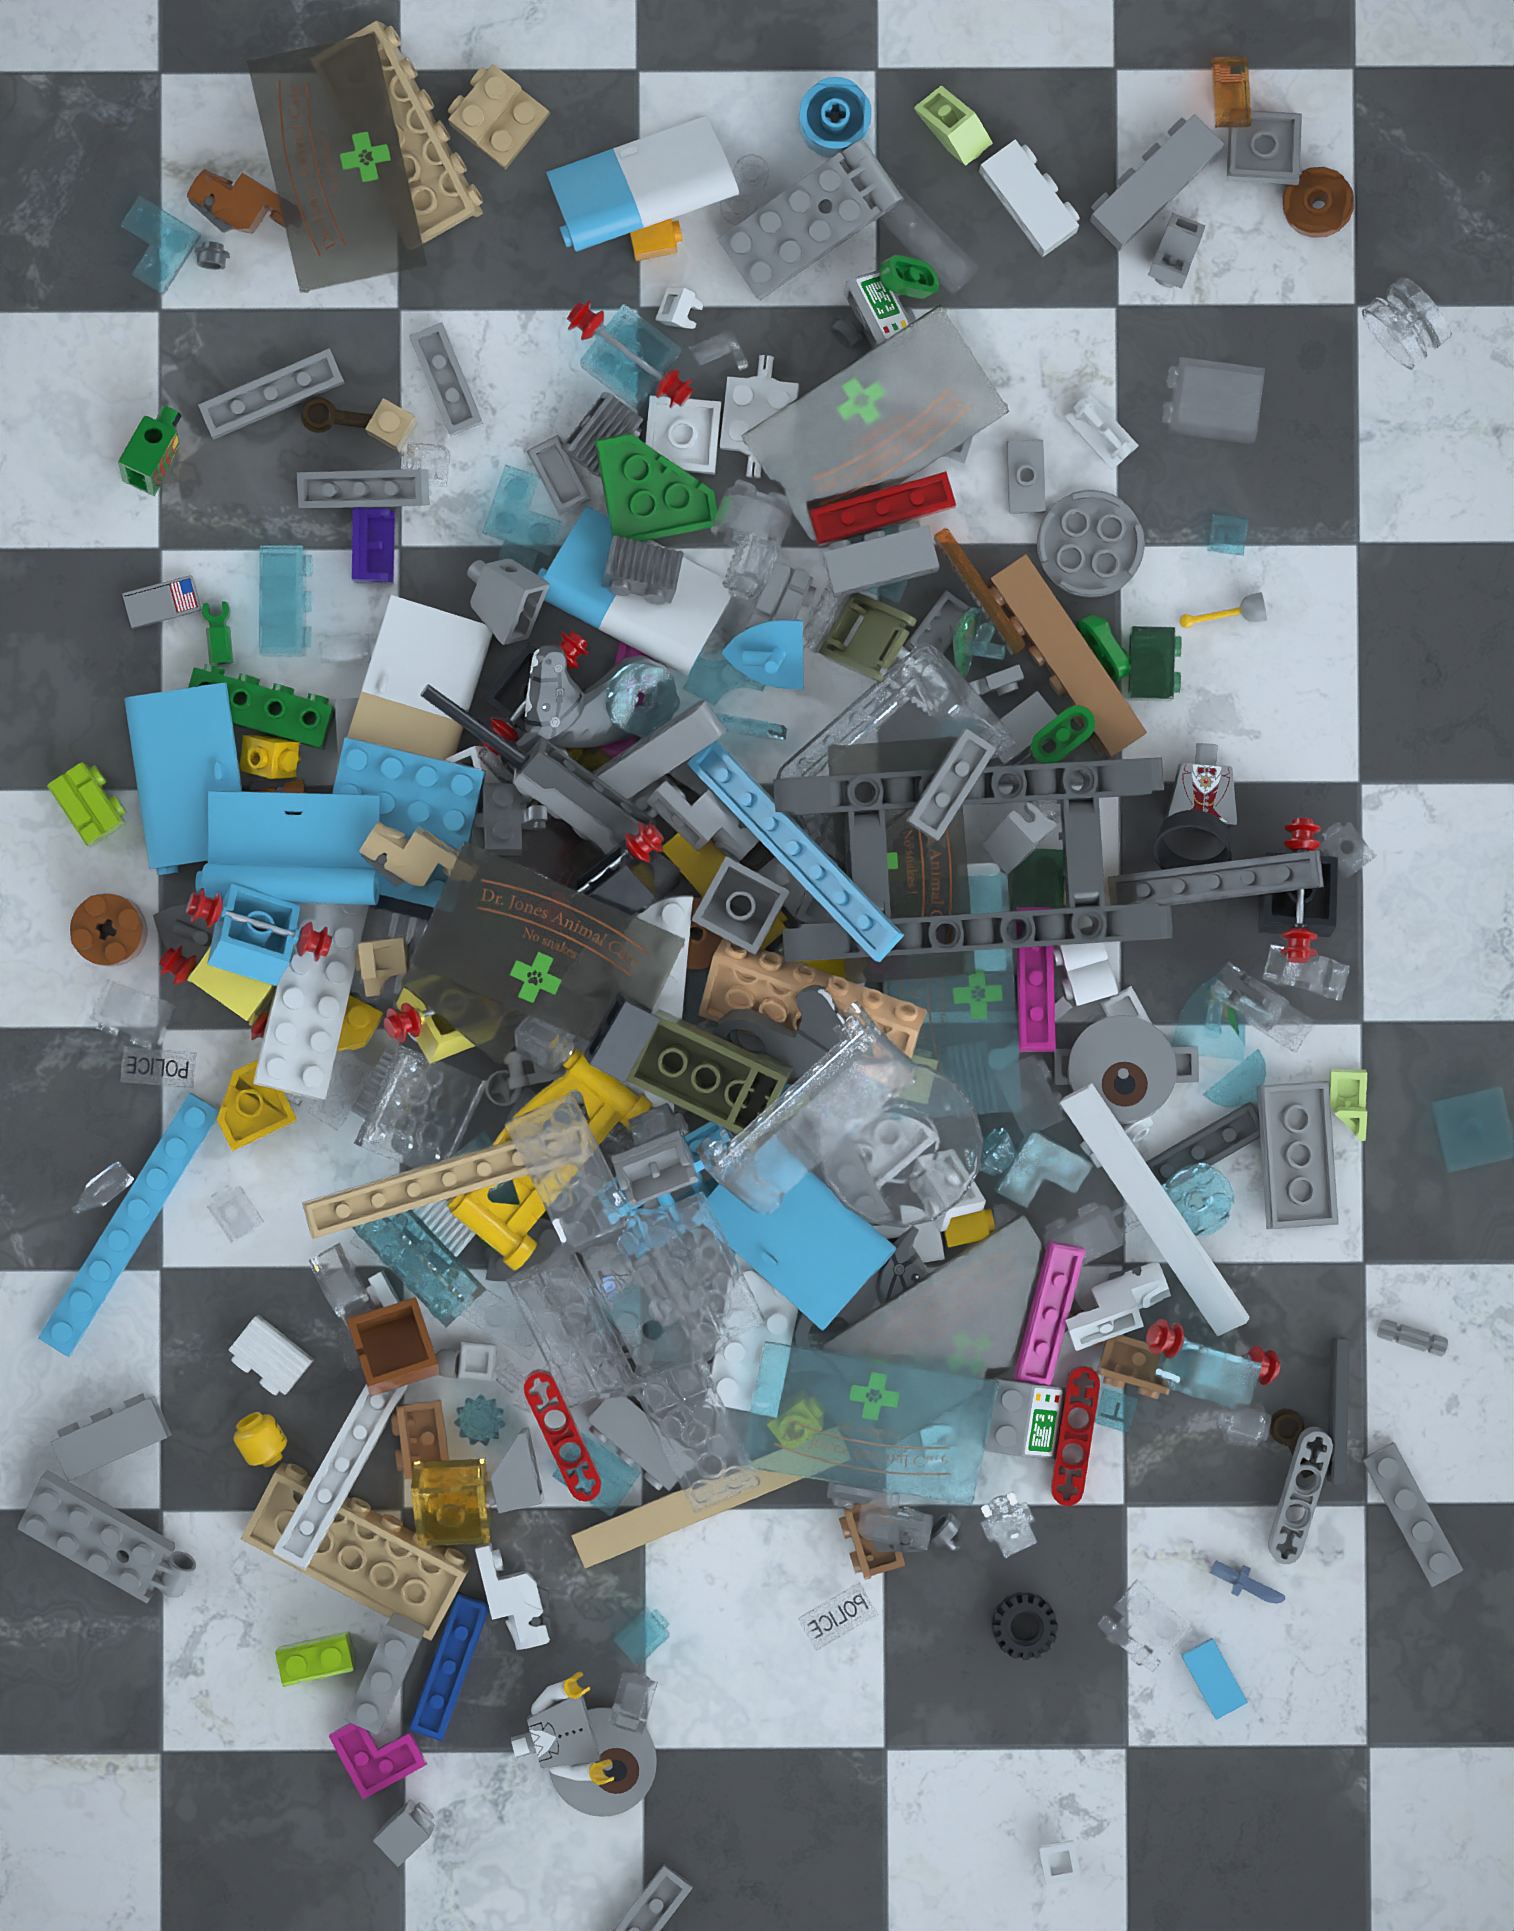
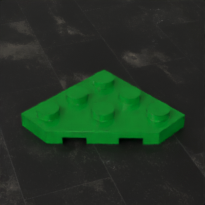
(649, 493)

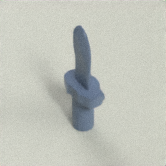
(1241, 1581)

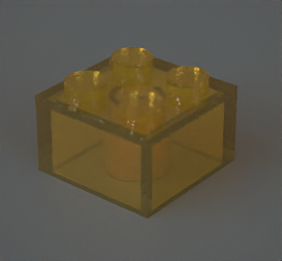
(451, 1502)

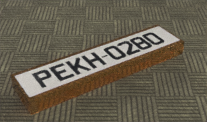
(979, 591)

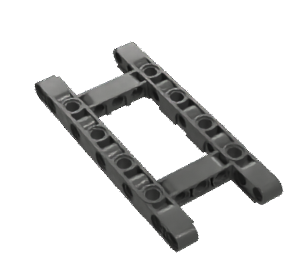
(984, 931)

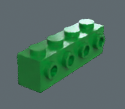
(272, 710)

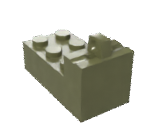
(707, 1074)

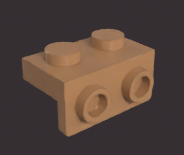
(1131, 1362)
(421, 1434)
(866, 1557)

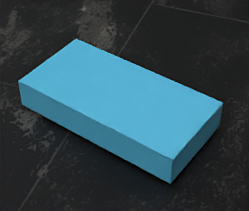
(1214, 1678)

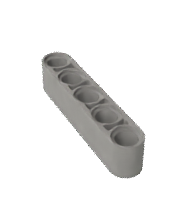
(662, 750)

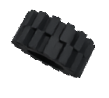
(1002, 1626)

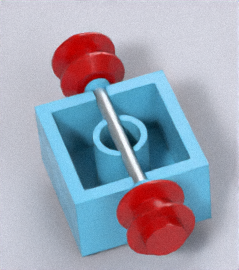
(255, 932)

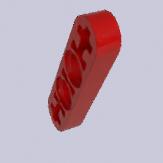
(1080, 1436)
(557, 1437)

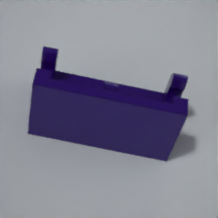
(373, 545)

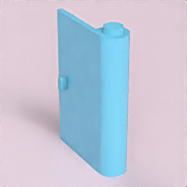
(180, 753)
(291, 855)
(817, 1242)

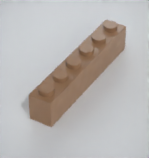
(1065, 655)

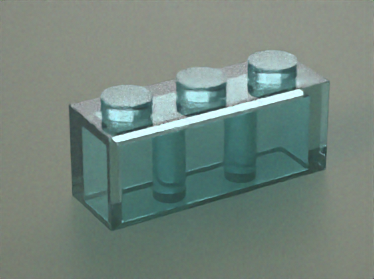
(284, 601)

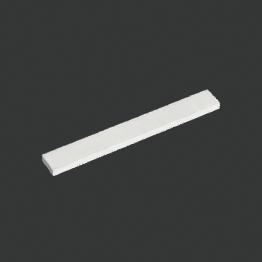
(1154, 1209)

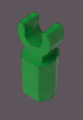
(218, 635)

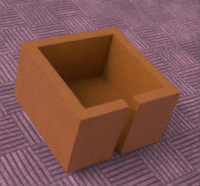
(393, 1346)

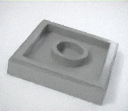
(1266, 149)

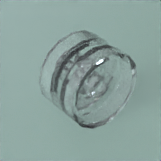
(1406, 323)

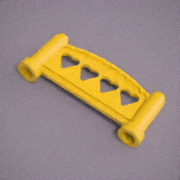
(505, 1224)

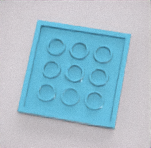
(413, 793)

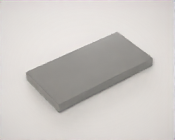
(1297, 1155)

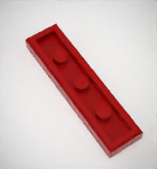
(882, 509)

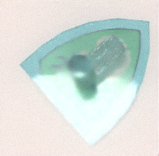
(970, 642)
(1210, 1026)

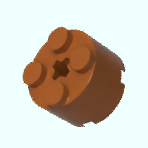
(90, 939)

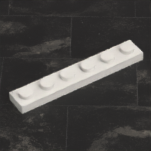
(336, 1476)

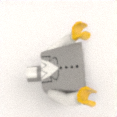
(563, 1734)

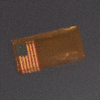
(1231, 92)

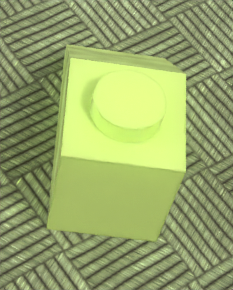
(954, 125)

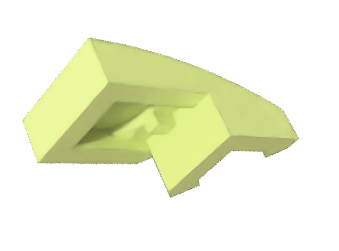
(1349, 1098)

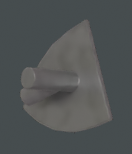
(176, 930)

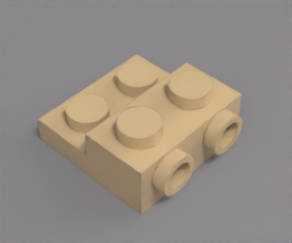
(497, 115)

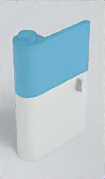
(641, 183)
(666, 632)

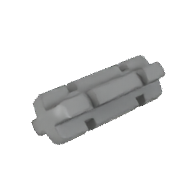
(1412, 1337)

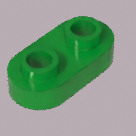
(909, 276)
(1100, 640)
(1063, 734)

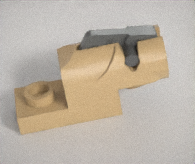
(406, 859)

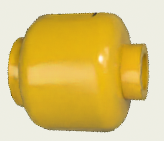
(260, 1439)

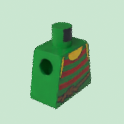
(150, 451)

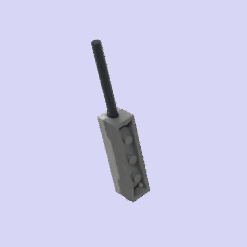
(557, 782)

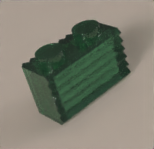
(1152, 663)

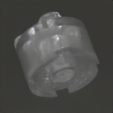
(751, 511)

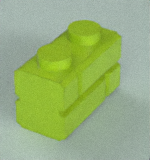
(87, 803)
(316, 1658)

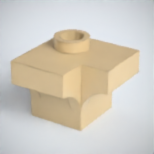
(380, 961)

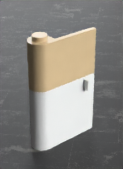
(416, 650)

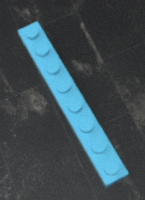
(796, 850)
(129, 1225)

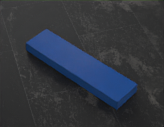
(449, 1666)

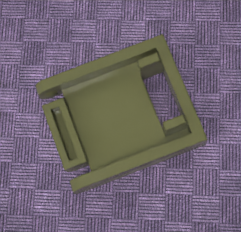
(875, 640)

